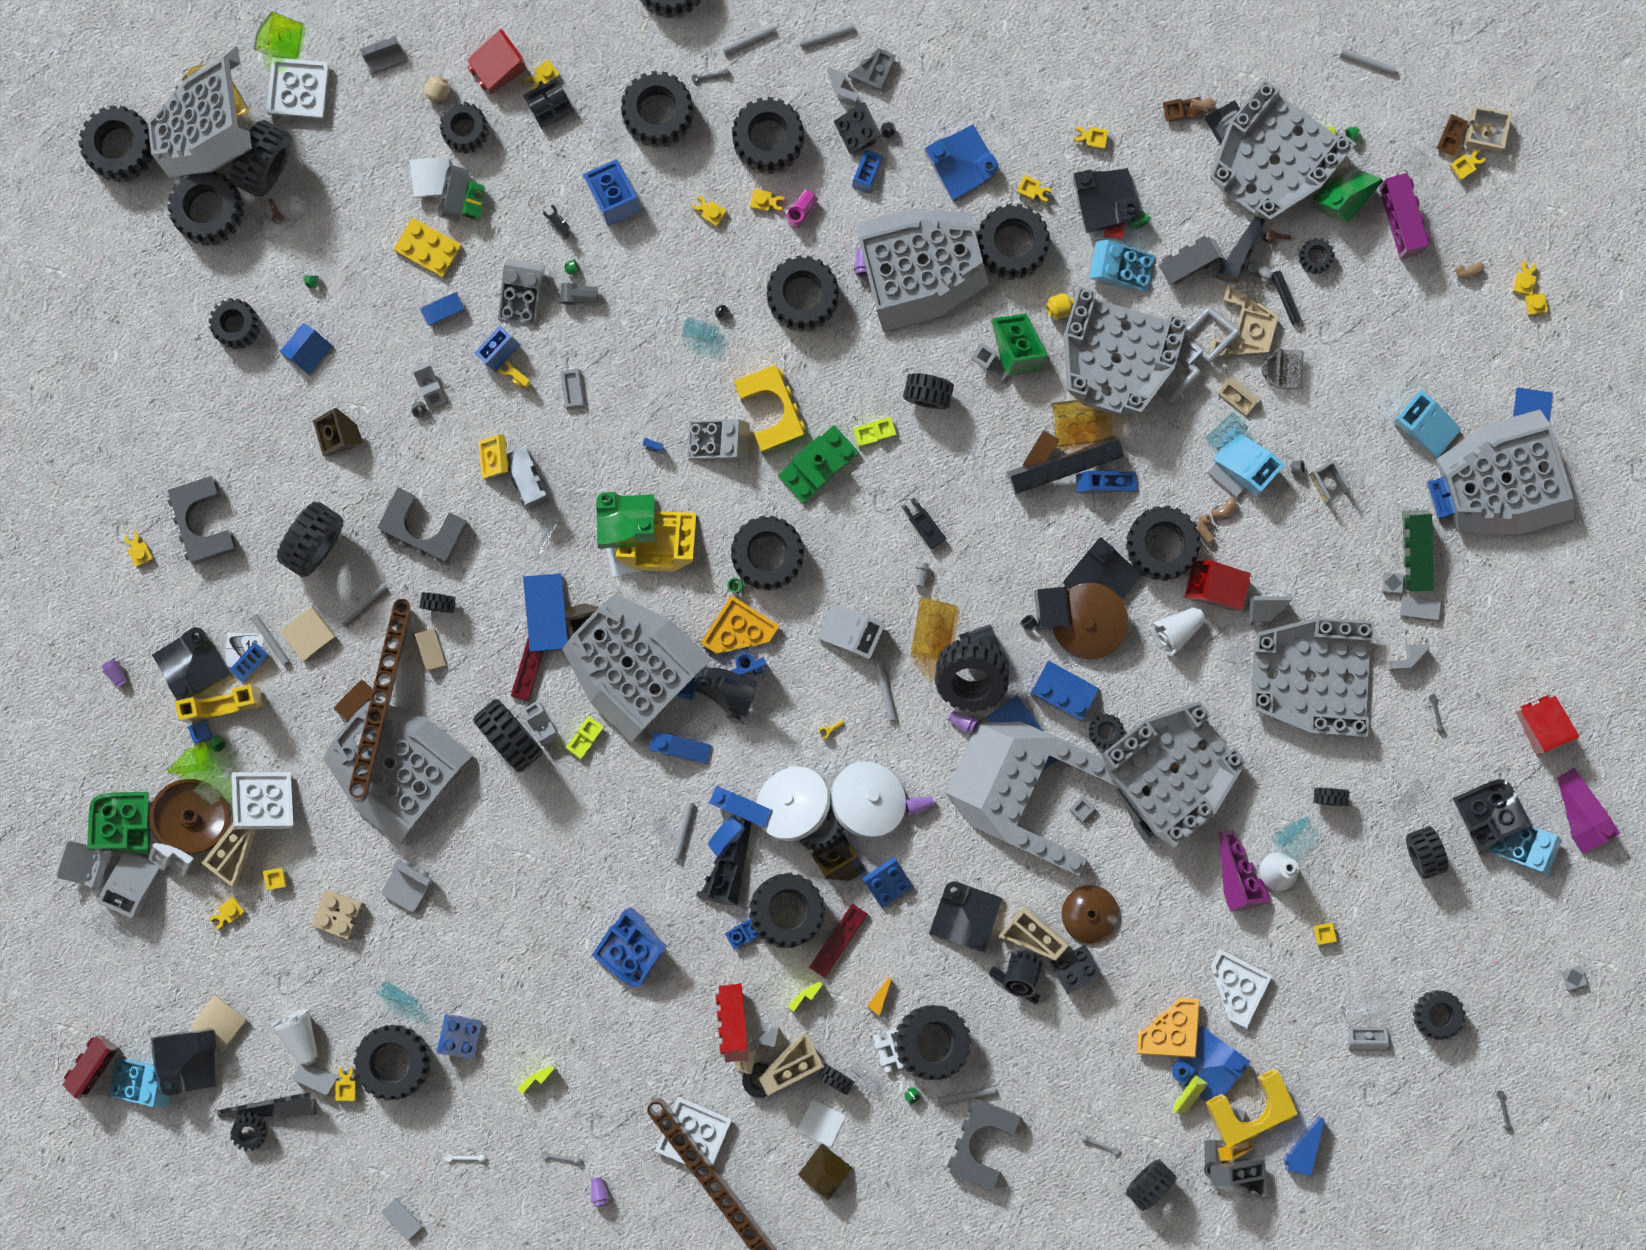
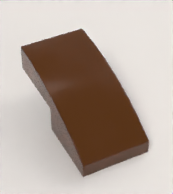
(1180, 110)
(1452, 135)
(1042, 449)
(353, 700)

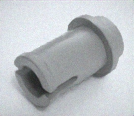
(921, 574)

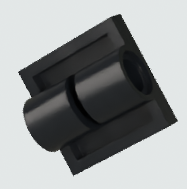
(548, 103)
(857, 128)
(1076, 969)

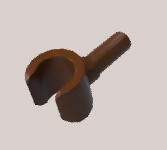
(275, 210)
(1271, 234)

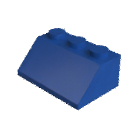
(1064, 691)

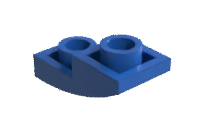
(442, 308)
(726, 834)
(741, 934)

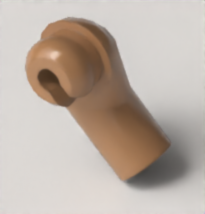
(1205, 105)
(1471, 271)
(1227, 510)
(1203, 526)

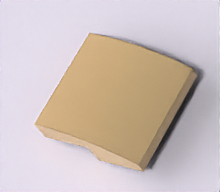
(307, 633)
(222, 1019)

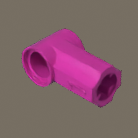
(802, 208)

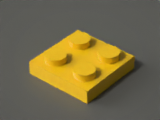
(493, 456)

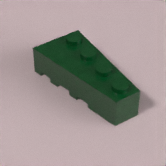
(1418, 550)

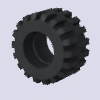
(459, 113)
(220, 317)
(928, 391)
(826, 840)
(1427, 852)
(1455, 1020)
(1151, 1185)

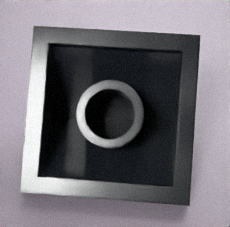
(1052, 608)

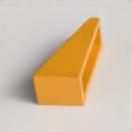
(878, 1000)
(1235, 1151)

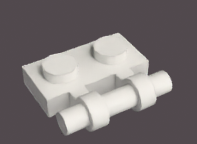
(880, 1046)

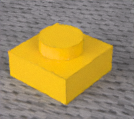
(1536, 304)
(275, 878)
(1324, 933)

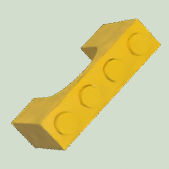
(770, 382)
(240, 699)
(1278, 1109)

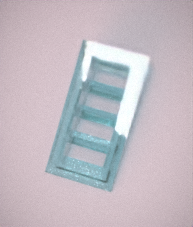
(1228, 422)
(1286, 834)
(394, 993)

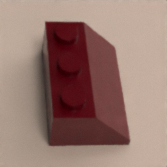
(89, 1066)

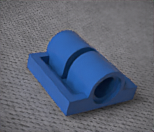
(1441, 497)
(756, 667)
(887, 882)
(459, 1036)

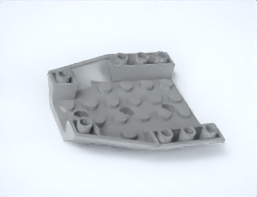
(199, 122)
(1265, 131)
(915, 290)
(1145, 351)
(1530, 498)
(1329, 651)
(658, 654)
(420, 755)
(1203, 778)

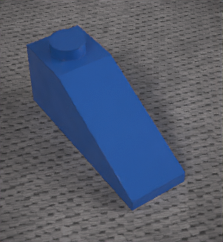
(1106, 482)
(679, 747)
(740, 806)
(1304, 1151)

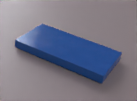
(545, 612)
(1016, 711)

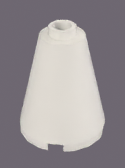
(1177, 629)
(1278, 871)
(298, 1036)

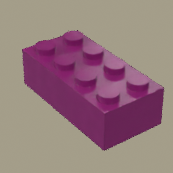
(1404, 215)

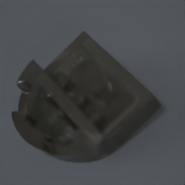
(1284, 368)

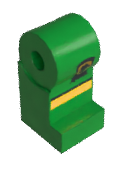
(473, 200)

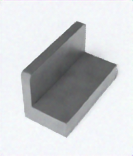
(382, 55)

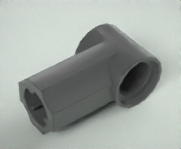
(573, 294)
(1211, 1154)

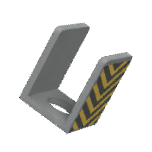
(1338, 475)

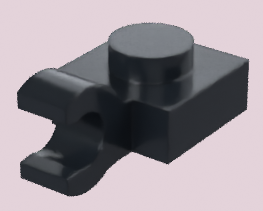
(561, 226)

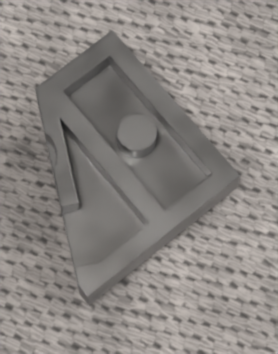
(874, 69)

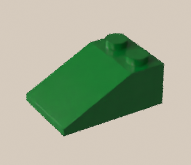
(1346, 194)
(1018, 344)

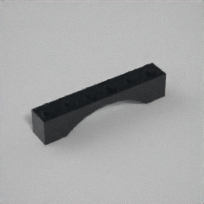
(1038, 474)

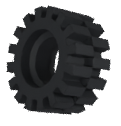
(1321, 245)
(437, 602)
(1098, 722)
(1331, 796)
(835, 1079)
(747, 1081)
(249, 1142)

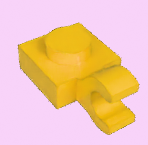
(519, 379)

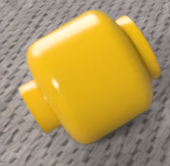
(1059, 306)

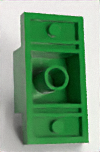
(818, 463)

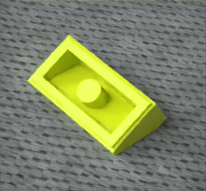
(1189, 1095)

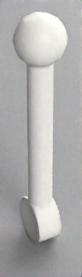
(449, 1157)

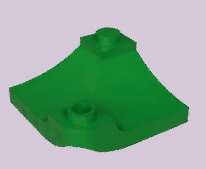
(624, 520)
(120, 823)

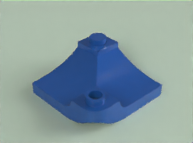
(961, 161)
(630, 948)
(1214, 1063)

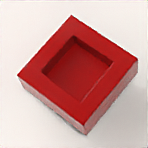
(1115, 233)

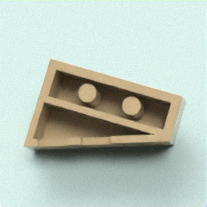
(230, 854)
(1034, 933)
(792, 1065)

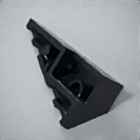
(1238, 258)
(726, 877)
(286, 1106)

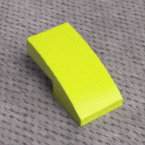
(874, 431)
(584, 738)
(808, 992)
(540, 1076)

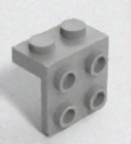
(82, 865)
(407, 885)

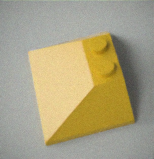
(671, 548)

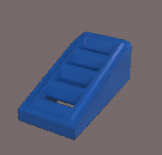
(863, 182)
(255, 646)

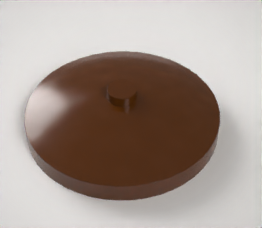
(1096, 619)
(186, 819)

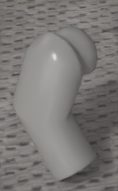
(1262, 269)

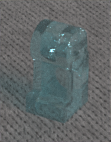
(700, 330)

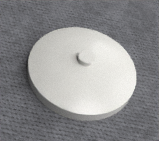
(868, 799)
(798, 803)

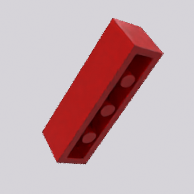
(733, 1023)

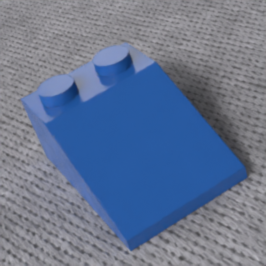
(612, 192)

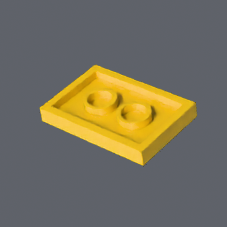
(427, 247)

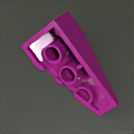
(1586, 816)
(1240, 883)

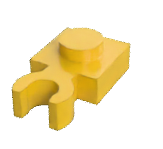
(544, 73)
(1095, 137)
(1465, 166)
(1031, 187)
(763, 200)
(711, 212)
(1524, 281)
(139, 552)
(228, 911)
(345, 1088)

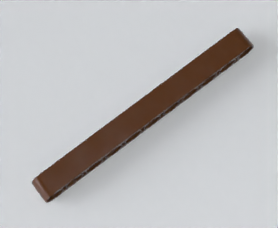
(380, 708)
(706, 1180)

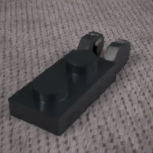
(924, 525)

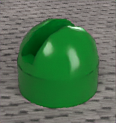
(1353, 133)
(571, 267)
(311, 281)
(732, 585)
(217, 743)
(912, 1095)

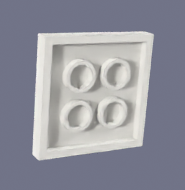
(297, 88)
(262, 800)
(702, 1124)

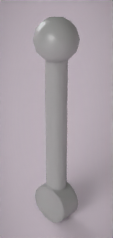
(1115, 1150)
(545, 1155)

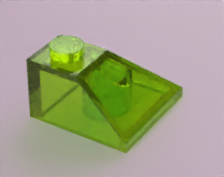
(279, 36)
(193, 760)

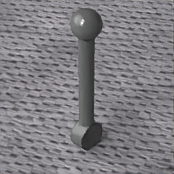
(695, 78)
(1432, 698)
(1500, 1094)

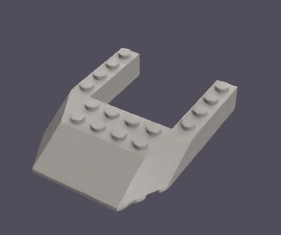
(1000, 776)

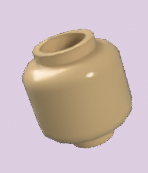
(437, 89)

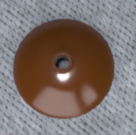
(1076, 918)

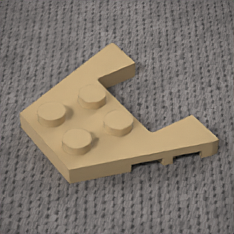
(1255, 323)

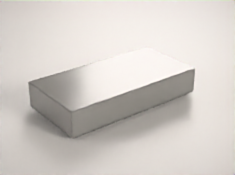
(572, 388)
(1225, 480)
(1420, 608)
(402, 1219)

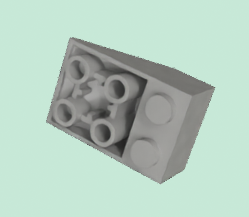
(521, 291)
(719, 440)
(851, 631)
(129, 885)

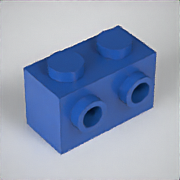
(497, 348)

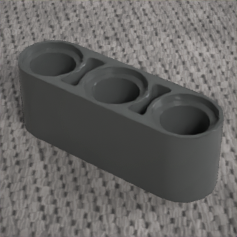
(453, 193)

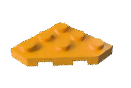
(738, 628)
(1172, 1032)

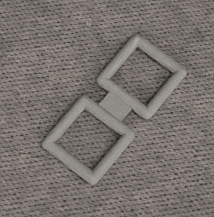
(1192, 351)

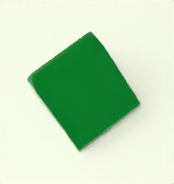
(1140, 221)

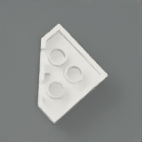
(1239, 986)

